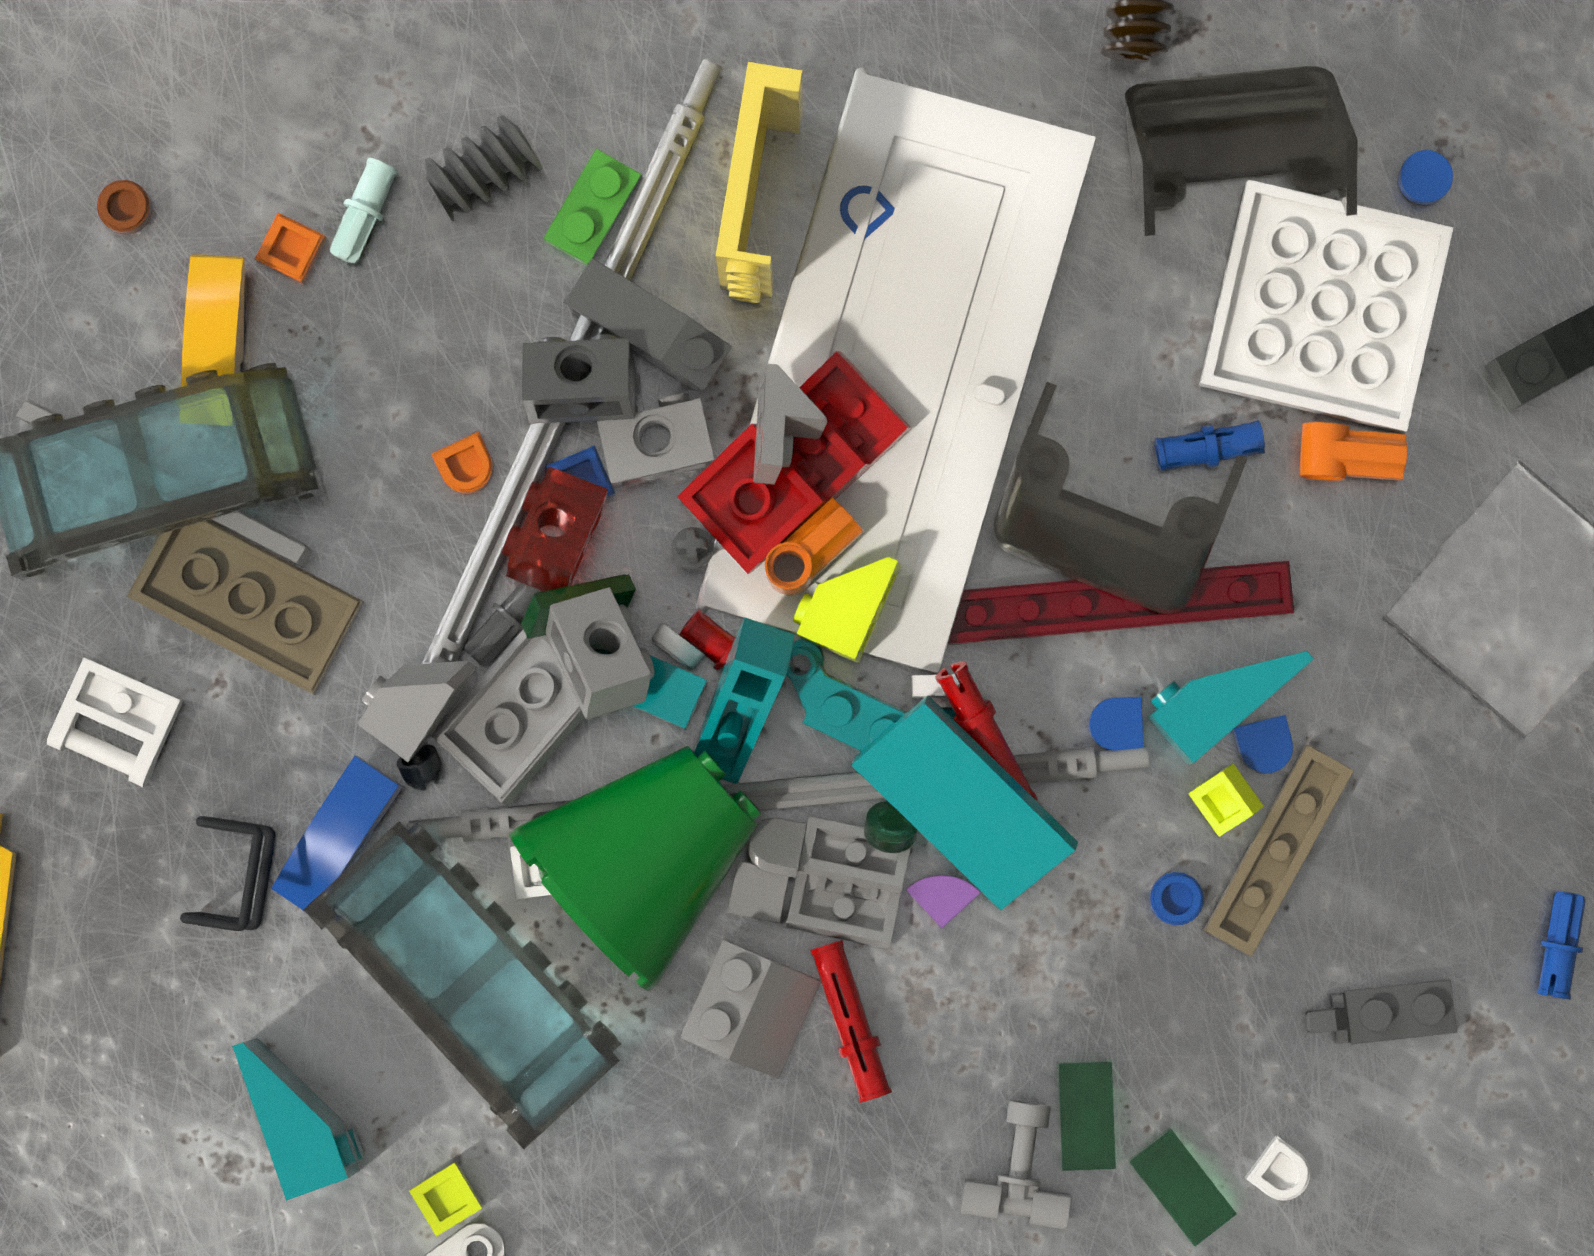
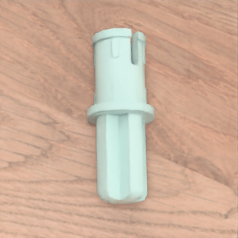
(363, 210)

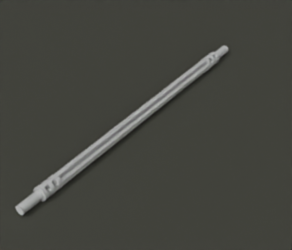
(542, 437)
(800, 791)

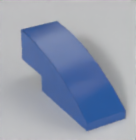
(337, 832)

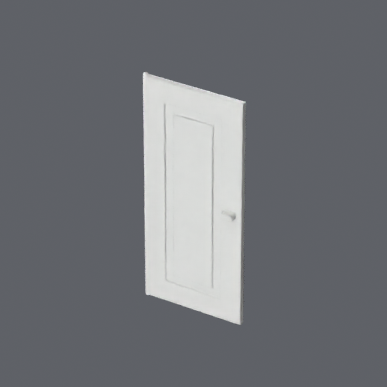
(938, 320)

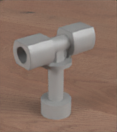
(1017, 1191)

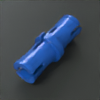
(1209, 446)

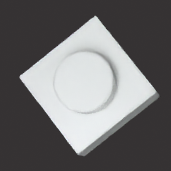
(927, 685)

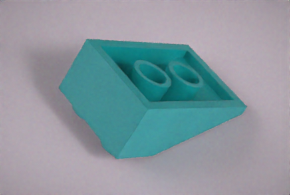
(299, 1129)

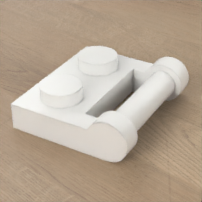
(122, 705)

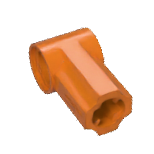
(1337, 452)
(815, 544)

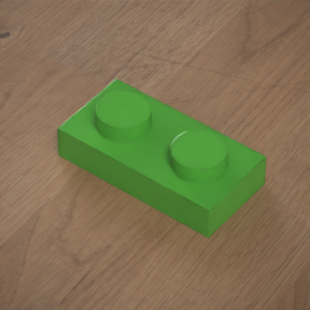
(592, 207)

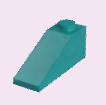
(744, 695)
(1213, 705)

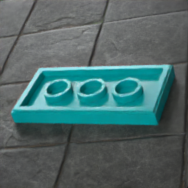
(964, 803)

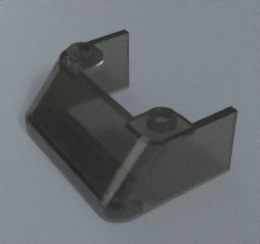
(1239, 129)
(1098, 542)

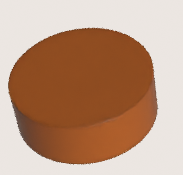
(124, 207)

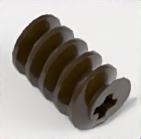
(1135, 30)

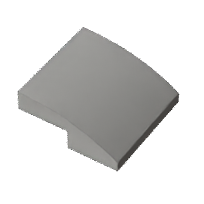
(846, 885)

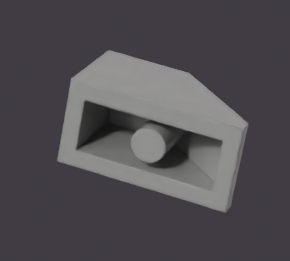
(413, 704)

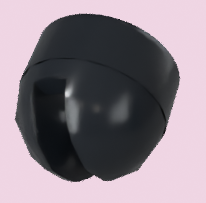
(421, 768)

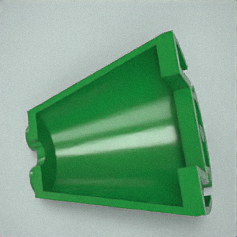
(641, 857)

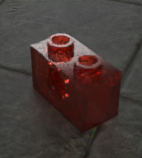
(559, 502)

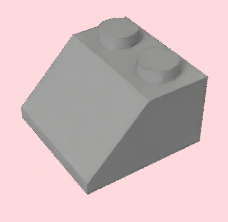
(750, 1009)

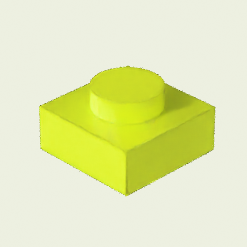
(1226, 800)
(446, 1198)

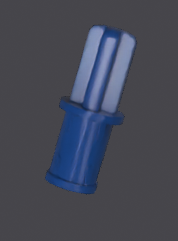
(1562, 945)

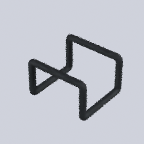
(243, 922)

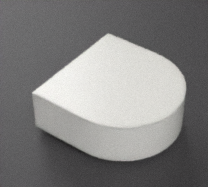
(1280, 1171)

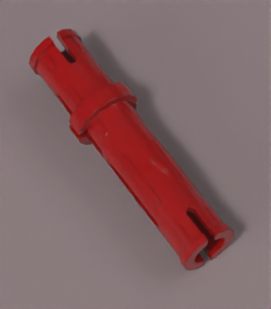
(977, 719)
(871, 1081)

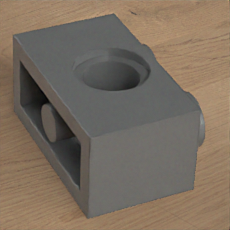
(602, 395)

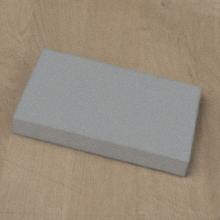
(512, 718)

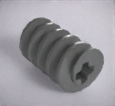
(480, 166)

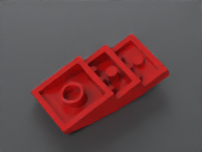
(758, 516)

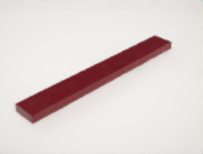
(1081, 608)

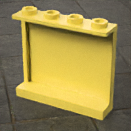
(769, 101)

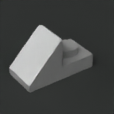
(781, 414)

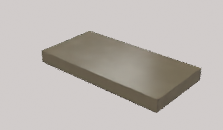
(247, 601)

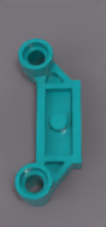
(838, 706)

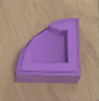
(942, 896)

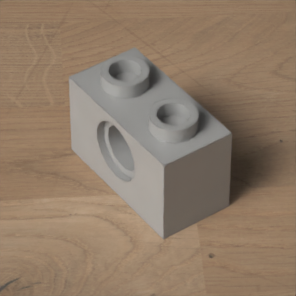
(687, 450)
(599, 680)

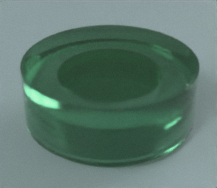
(888, 829)

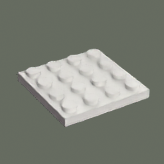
(1326, 307)

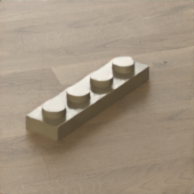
(1278, 850)

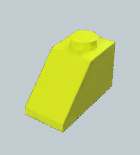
(847, 608)

